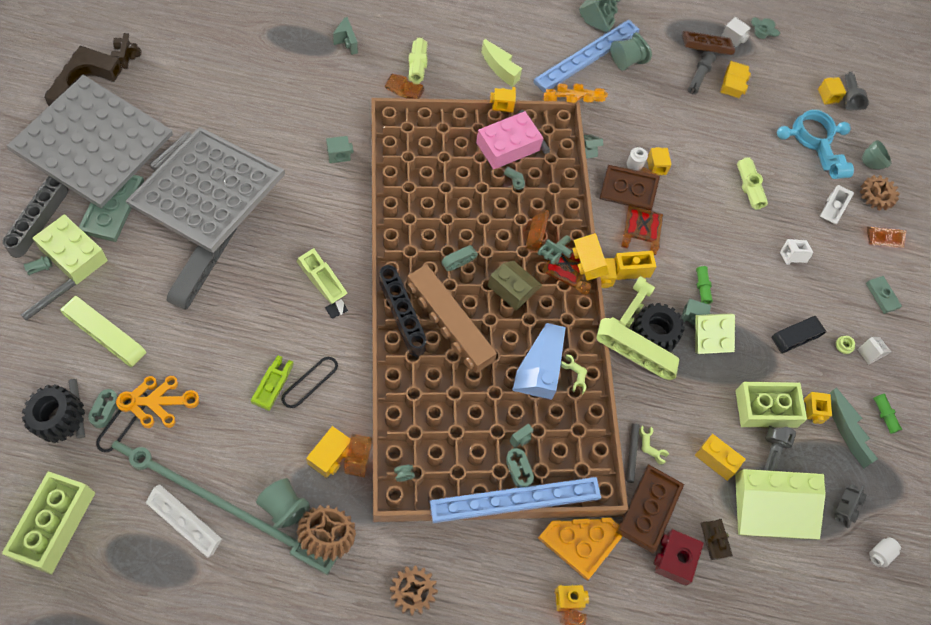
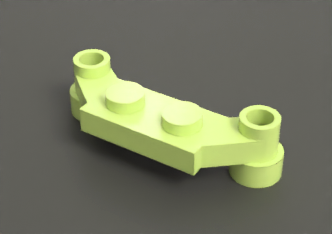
(636, 306)

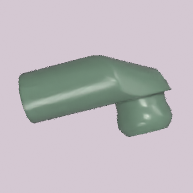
(517, 177)

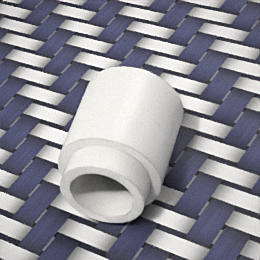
(637, 159)
(885, 552)

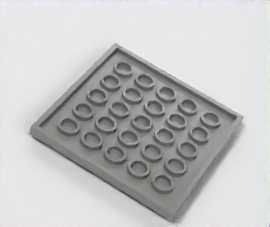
(90, 141)
(205, 189)

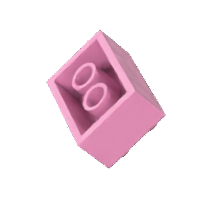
(509, 140)

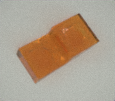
(400, 86)

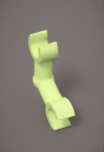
(578, 369)
(646, 448)

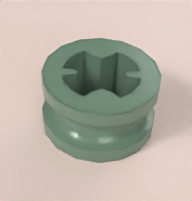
(404, 473)

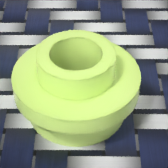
(848, 341)

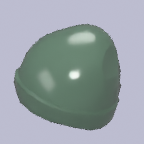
(876, 156)

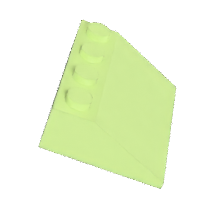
(780, 503)

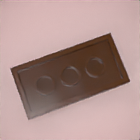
(650, 509)

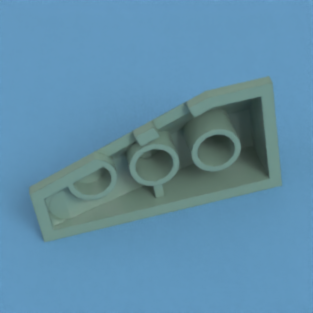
(599, 13)

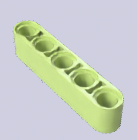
(103, 331)
(637, 349)

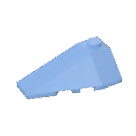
(541, 366)

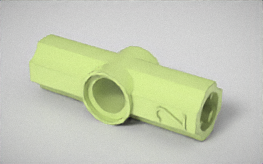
(418, 61)
(752, 183)

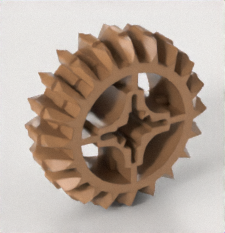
(321, 538)

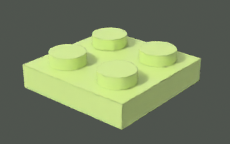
(714, 333)

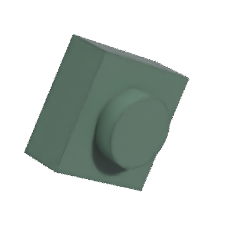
(522, 436)

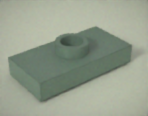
(883, 294)

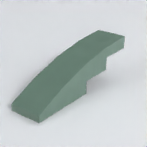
(847, 423)

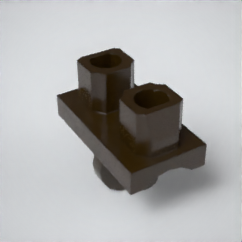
(127, 50)
(716, 539)

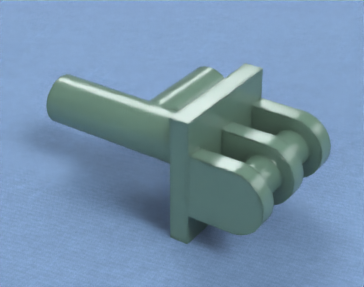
(554, 251)

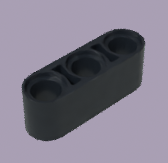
(798, 334)

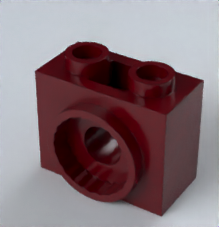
(667, 561)

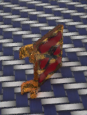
(643, 226)
(568, 272)

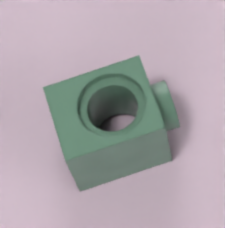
(339, 149)

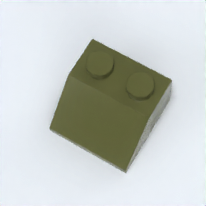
(513, 284)

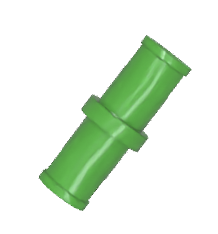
(704, 284)
(887, 413)

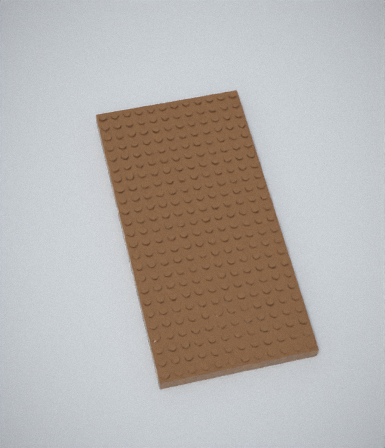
(432, 411)

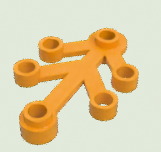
(577, 93)
(154, 401)

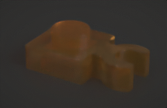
(573, 617)

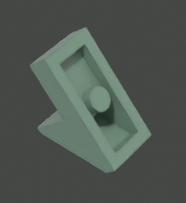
(345, 34)
(591, 145)

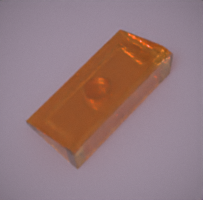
(537, 231)
(886, 237)

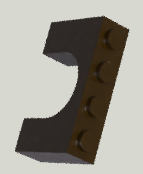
(87, 63)

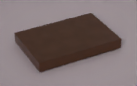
(708, 42)
(629, 187)

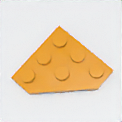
(582, 542)

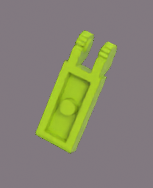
(271, 384)

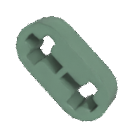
(459, 258)
(99, 406)
(523, 466)

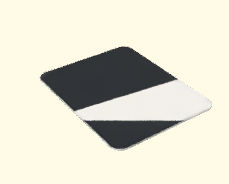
(336, 309)

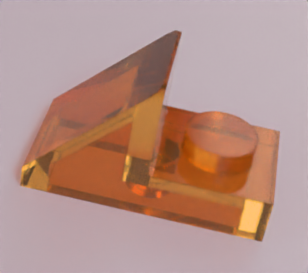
(358, 455)

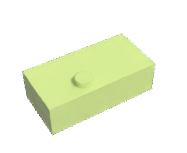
(49, 523)

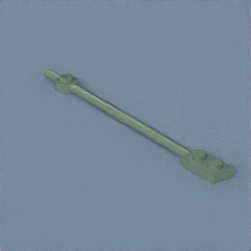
(136, 454)

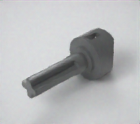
(856, 97)
(779, 439)

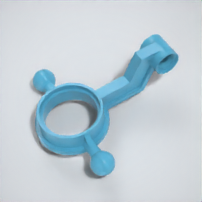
(836, 164)

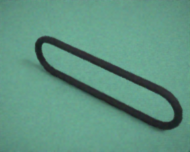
(306, 374)
(110, 423)

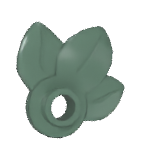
(764, 27)

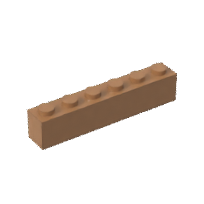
(451, 319)

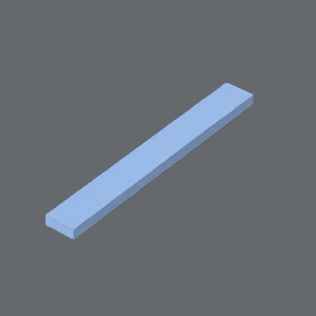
(584, 56)
(514, 500)

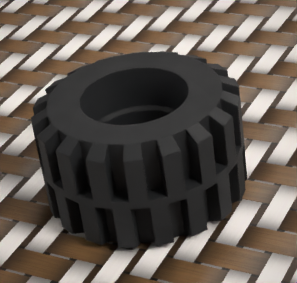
(666, 318)
(43, 404)

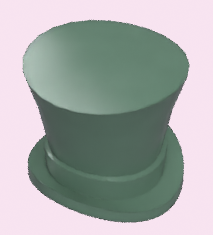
(630, 52)
(282, 504)

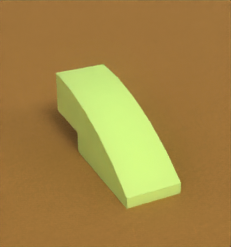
(501, 63)
(321, 276)

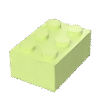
(70, 249)
(770, 404)

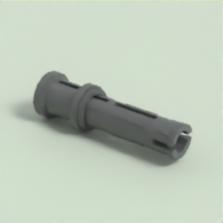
(703, 66)

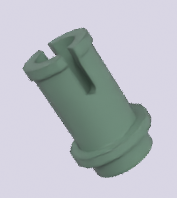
(38, 265)

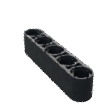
(402, 318)

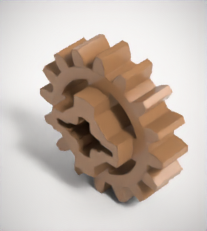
(879, 192)
(422, 587)

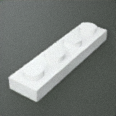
(183, 520)

